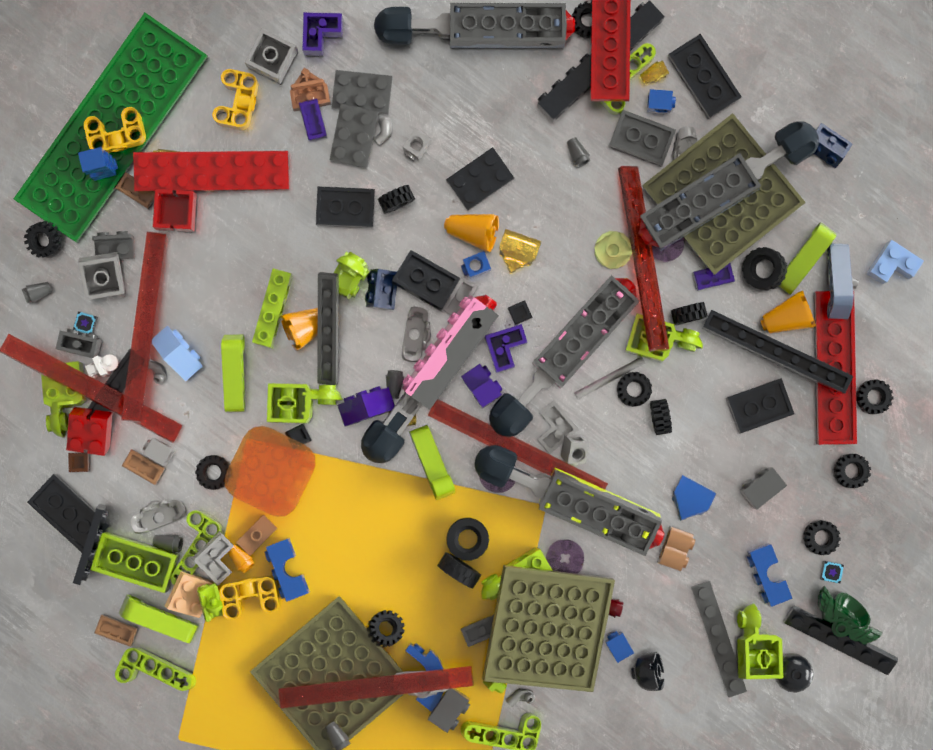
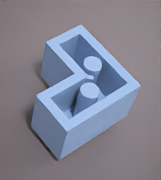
(894, 258)
(176, 353)

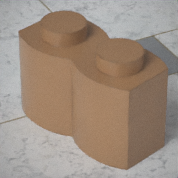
(676, 549)

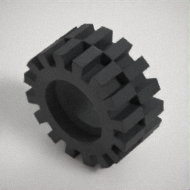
(577, 14)
(396, 199)
(34, 244)
(689, 313)
(645, 385)
(882, 388)
(661, 417)
(864, 471)
(201, 472)
(833, 537)
(380, 639)

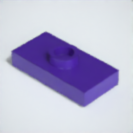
(312, 119)
(705, 279)

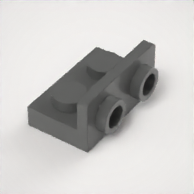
(121, 243)

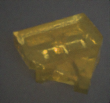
(518, 250)

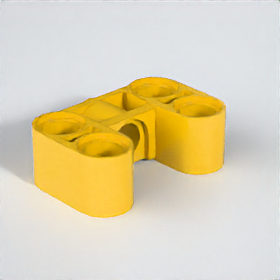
(243, 103)
(119, 139)
(247, 589)

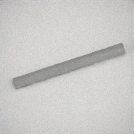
(610, 377)

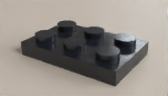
(480, 179)
(345, 207)
(425, 280)
(760, 405)

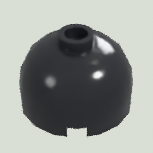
(648, 671)
(796, 673)

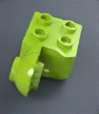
(351, 271)
(638, 345)
(58, 399)
(295, 401)
(531, 559)
(758, 654)

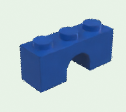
(98, 163)
(761, 559)
(291, 586)

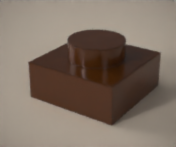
(78, 462)

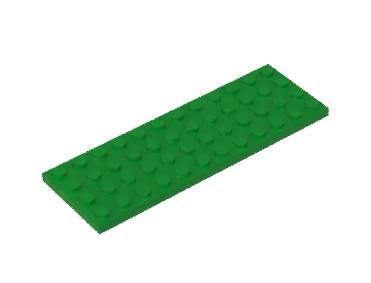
(143, 74)

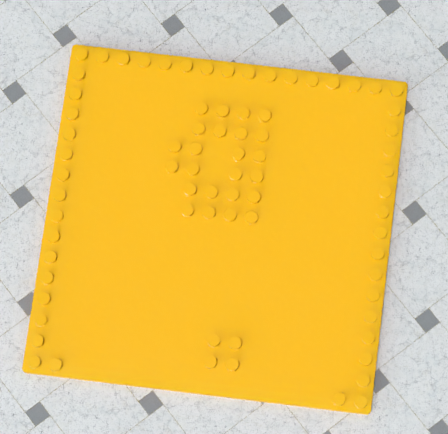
(377, 547)

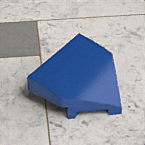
(692, 498)

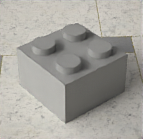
(271, 56)
(101, 275)

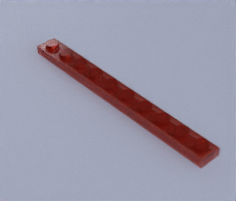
(643, 261)
(143, 327)
(85, 385)
(525, 453)
(376, 687)

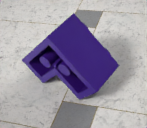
(318, 26)
(500, 345)
(481, 385)
(365, 405)

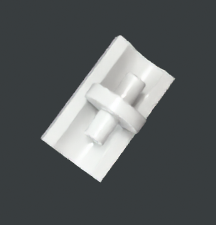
(102, 366)

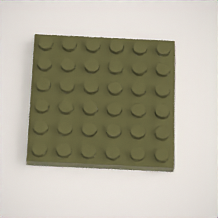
(744, 223)
(548, 629)
(328, 650)

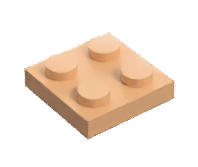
(185, 596)

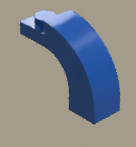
(430, 662)

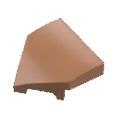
(308, 88)

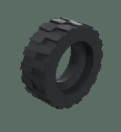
(754, 258)
(482, 539)
(459, 570)

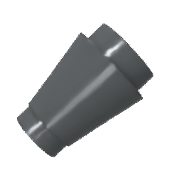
(578, 153)
(36, 291)
(394, 381)
(170, 543)
(337, 737)

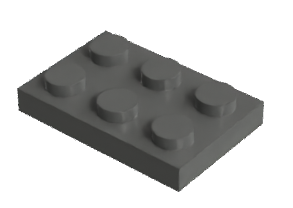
(362, 90)
(354, 135)
(642, 137)

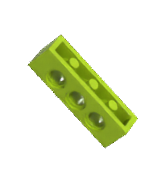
(272, 308)

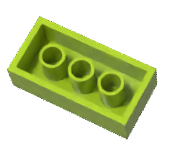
(134, 562)

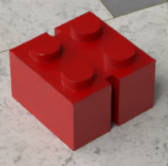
(174, 211)
(89, 434)

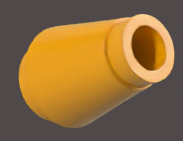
(241, 559)

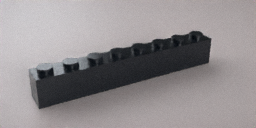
(578, 79)
(778, 352)

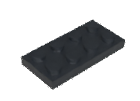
(704, 76)
(65, 511)
(89, 551)

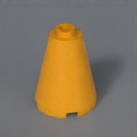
(474, 229)
(789, 315)
(301, 326)

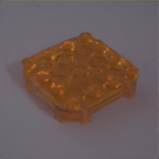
(270, 471)

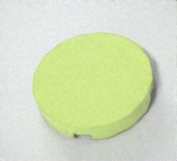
(613, 249)

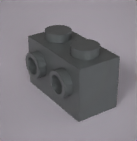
(77, 344)
(763, 487)
(448, 709)

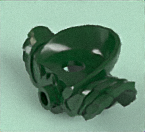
(847, 617)

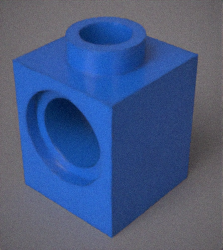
(660, 101)
(482, 259)
(618, 646)

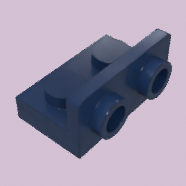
(831, 146)
(381, 291)

